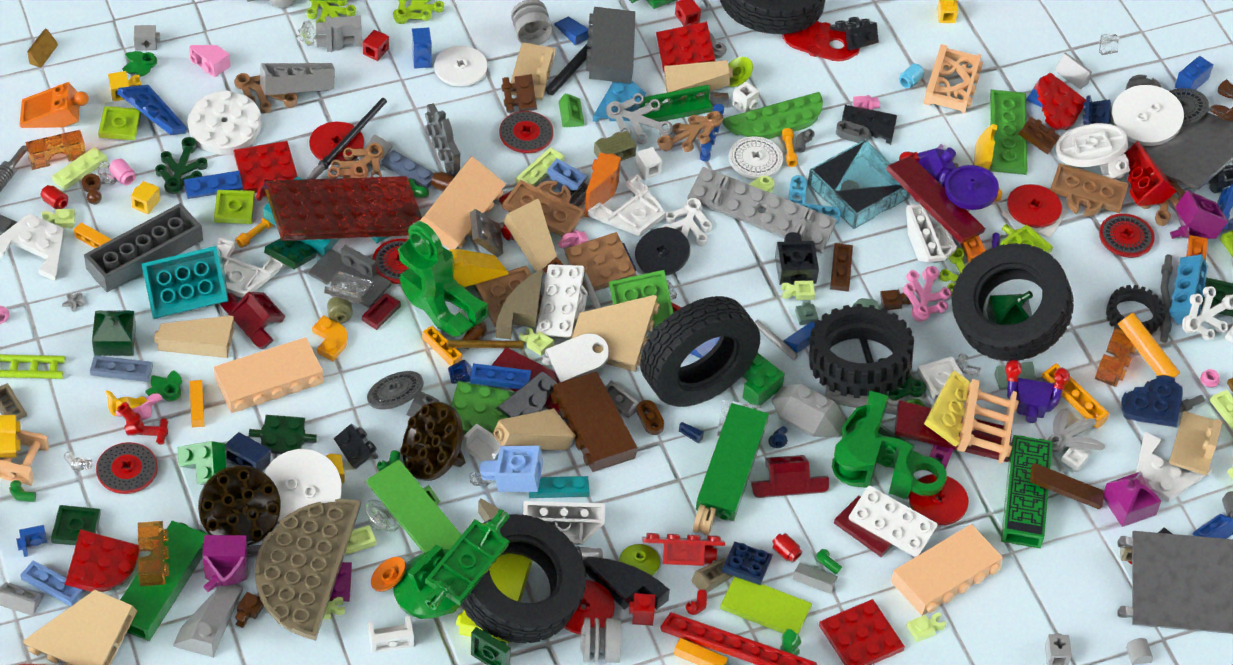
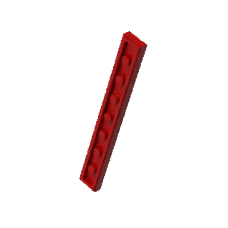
(728, 642)

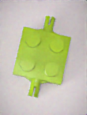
(1025, 235)

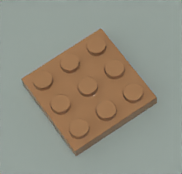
(602, 259)
(497, 290)

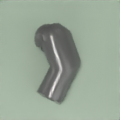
(803, 138)

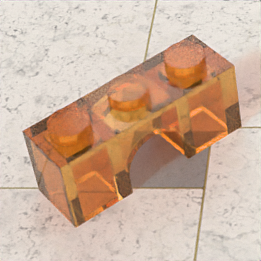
(41, 150)
(1112, 368)
(153, 568)

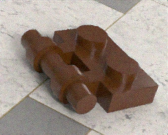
(525, 93)
(1039, 135)

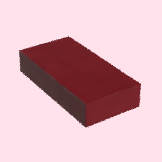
(381, 311)

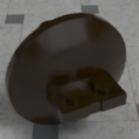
(433, 441)
(239, 503)

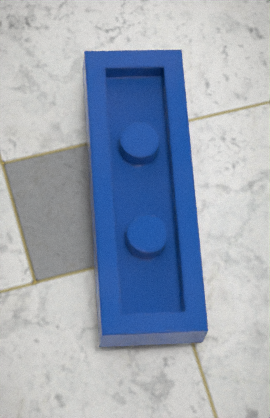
(210, 184)
(499, 376)

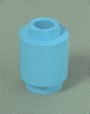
(911, 75)

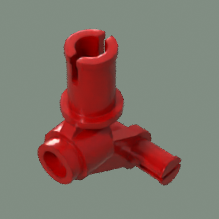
(135, 426)

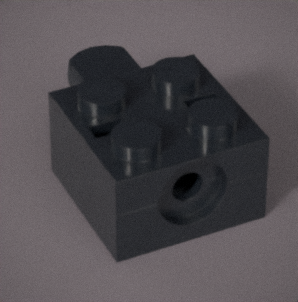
(796, 260)

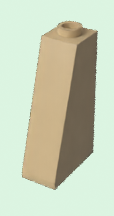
(685, 76)
(532, 234)
(197, 336)
(535, 429)

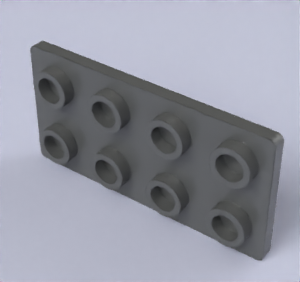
(351, 263)

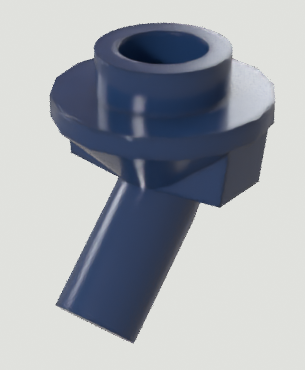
(778, 438)

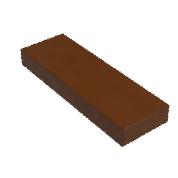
(841, 267)

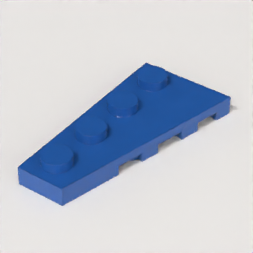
(153, 107)

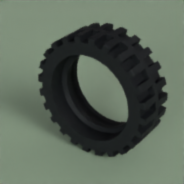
(854, 377)

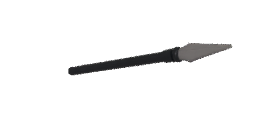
(326, 161)

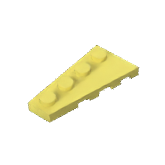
(949, 408)

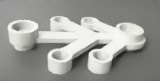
(692, 208)
(1192, 322)

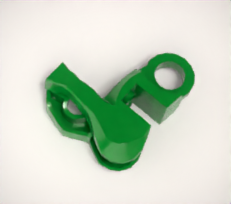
(431, 282)
(865, 448)

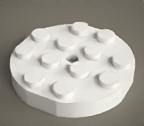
(224, 122)

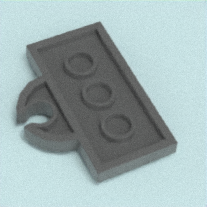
(442, 138)

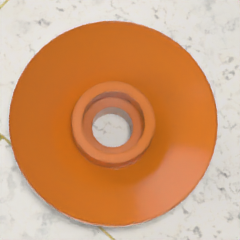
(388, 574)

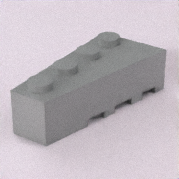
(296, 77)

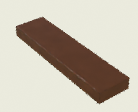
(1066, 486)

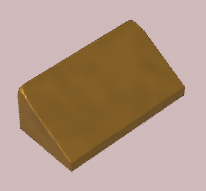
(42, 48)

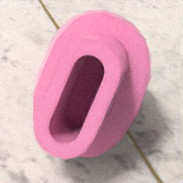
(866, 102)
(573, 239)

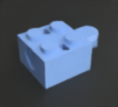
(516, 469)

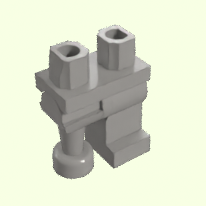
(339, 32)

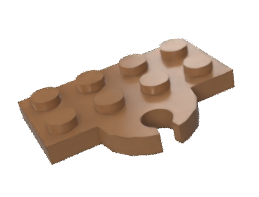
(1088, 190)
(558, 211)

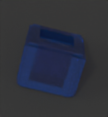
(460, 372)

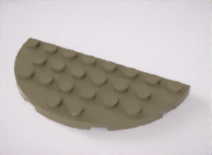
(302, 562)

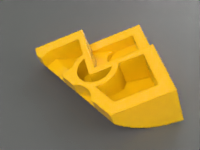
(984, 148)

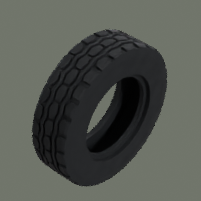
(775, 15)
(1006, 264)
(685, 332)
(538, 620)

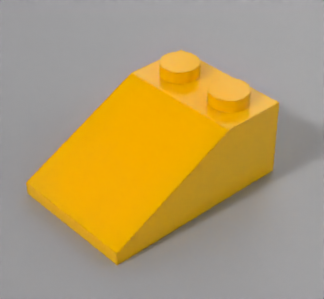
(475, 267)

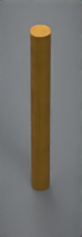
(484, 344)

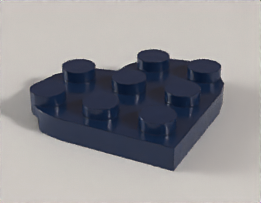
(1155, 402)

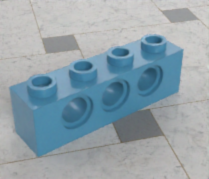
(1189, 281)

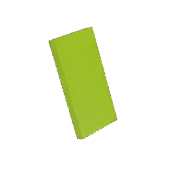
(765, 606)

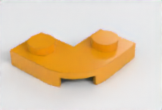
(334, 335)

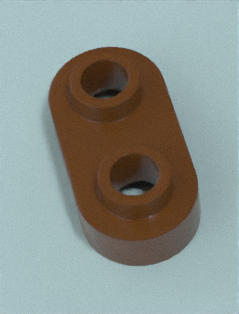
(650, 419)

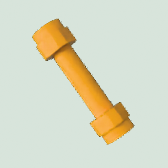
(791, 157)
(244, 239)

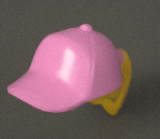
(140, 405)

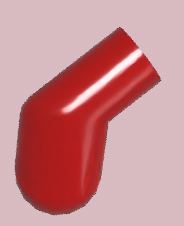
(699, 605)

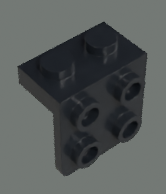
(858, 32)

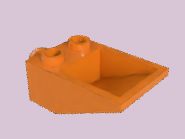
(52, 107)
(603, 180)

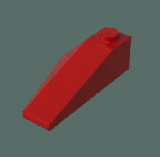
(1147, 180)

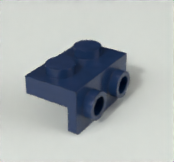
(1096, 111)

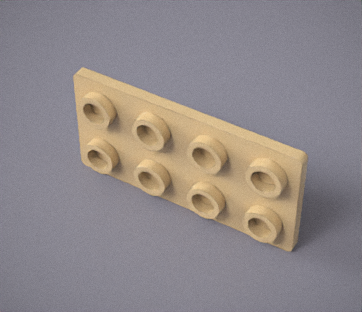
(536, 61)
(1195, 443)

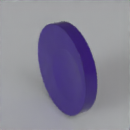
(971, 187)

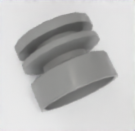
(531, 22)
(601, 640)

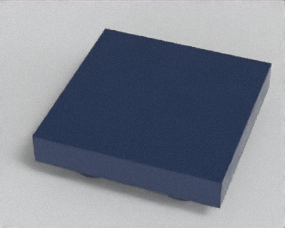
(747, 563)

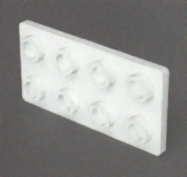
(561, 300)
(893, 521)

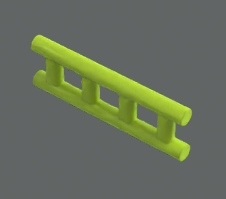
(33, 372)

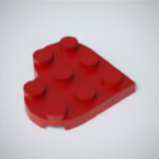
(1059, 102)

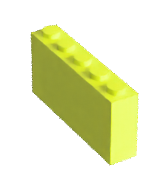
(510, 577)

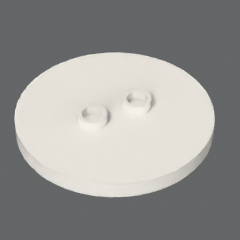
(1148, 114)
(1091, 145)
(304, 479)

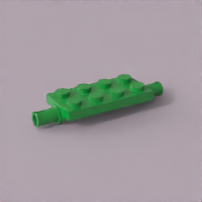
(467, 561)

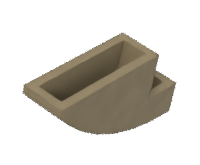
(520, 306)

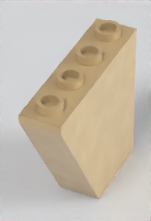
(623, 329)
(84, 632)

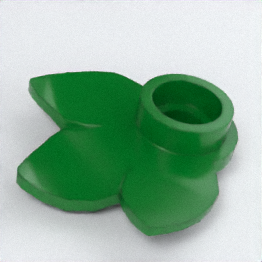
(140, 62)
(167, 388)

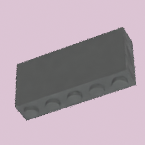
(611, 45)

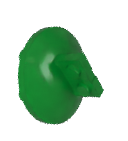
(413, 591)

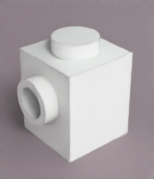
(649, 162)

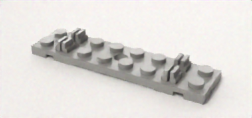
(743, 202)

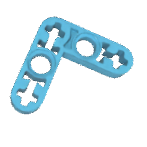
(827, 210)

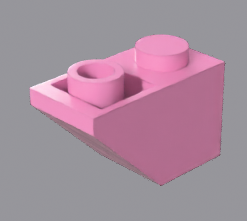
(210, 58)

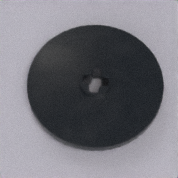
(671, 260)

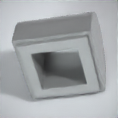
(1139, 651)

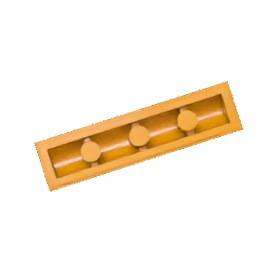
(1148, 346)
(1079, 398)

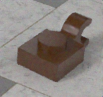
(893, 299)
(248, 607)

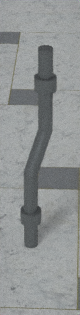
(1166, 271)

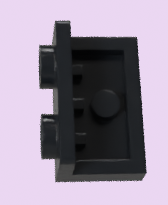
(355, 445)

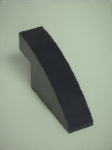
(624, 581)

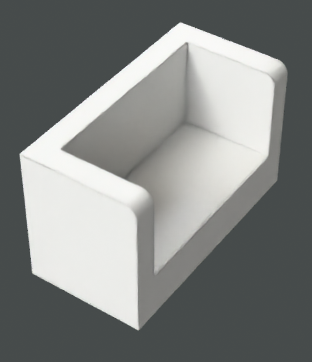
(481, 444)
(391, 637)

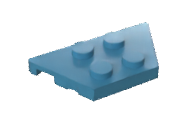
(618, 92)

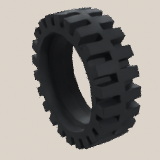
(1138, 295)

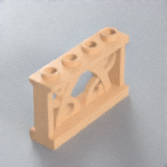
(947, 58)

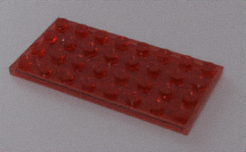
(342, 207)

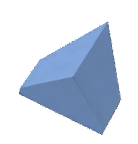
(566, 175)

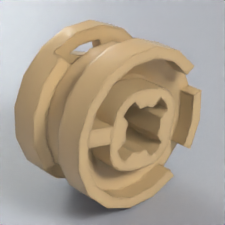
(704, 520)

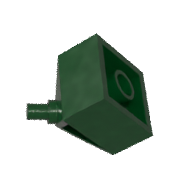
(1009, 308)
(114, 333)

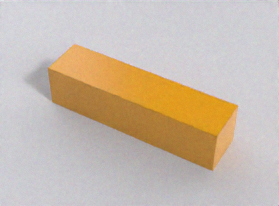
(90, 236)
(439, 344)
(197, 404)
(698, 654)

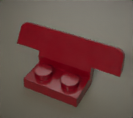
(253, 315)
(789, 477)

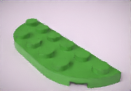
(772, 119)

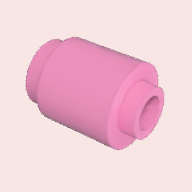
(122, 171)

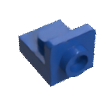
(31, 537)

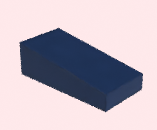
(691, 432)

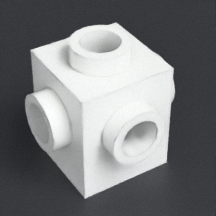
(745, 97)
(1115, 168)

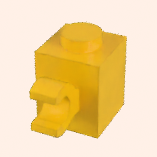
(947, 11)
(119, 80)

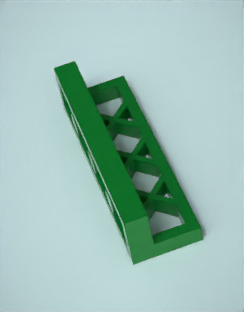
(679, 108)

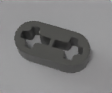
(852, 131)

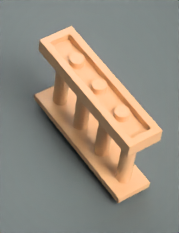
(969, 423)
(24, 472)

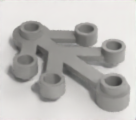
(637, 117)

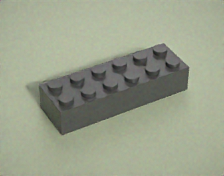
(150, 241)

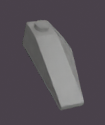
(207, 625)

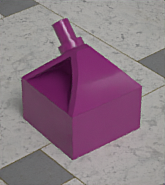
(1198, 217)
(1131, 499)
(224, 560)

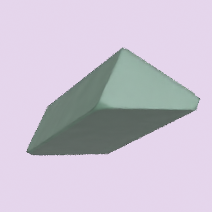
(1027, 373)

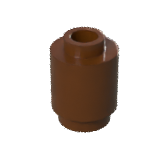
(441, 180)

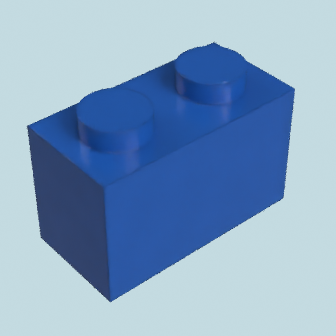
(421, 48)
(1194, 74)

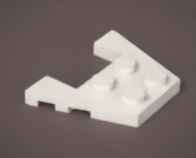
(634, 216)
(38, 238)
(243, 276)
(1164, 478)

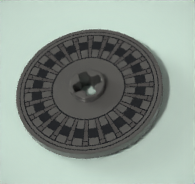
(1193, 103)
(395, 390)

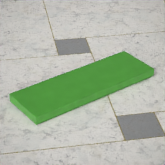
(1009, 115)
(413, 507)

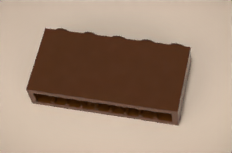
(594, 421)

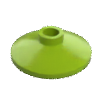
(742, 70)
(650, 559)

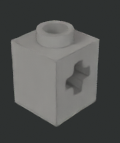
(146, 37)
(1058, 649)

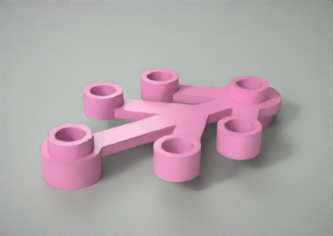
(920, 311)

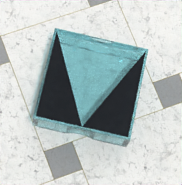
(857, 183)

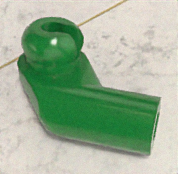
(418, 191)
(394, 456)
(19, 493)
(823, 558)

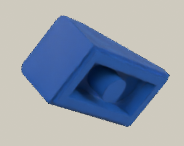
(572, 30)

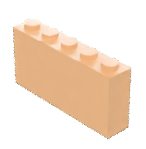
(469, 190)
(268, 375)
(947, 570)

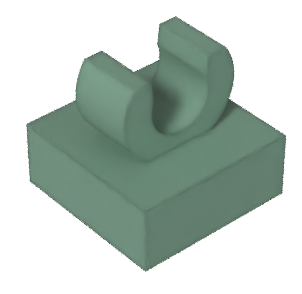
(806, 313)

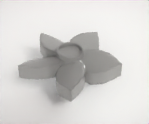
(74, 301)

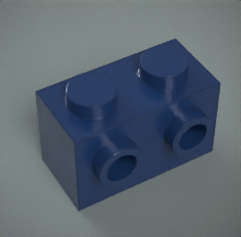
(246, 451)

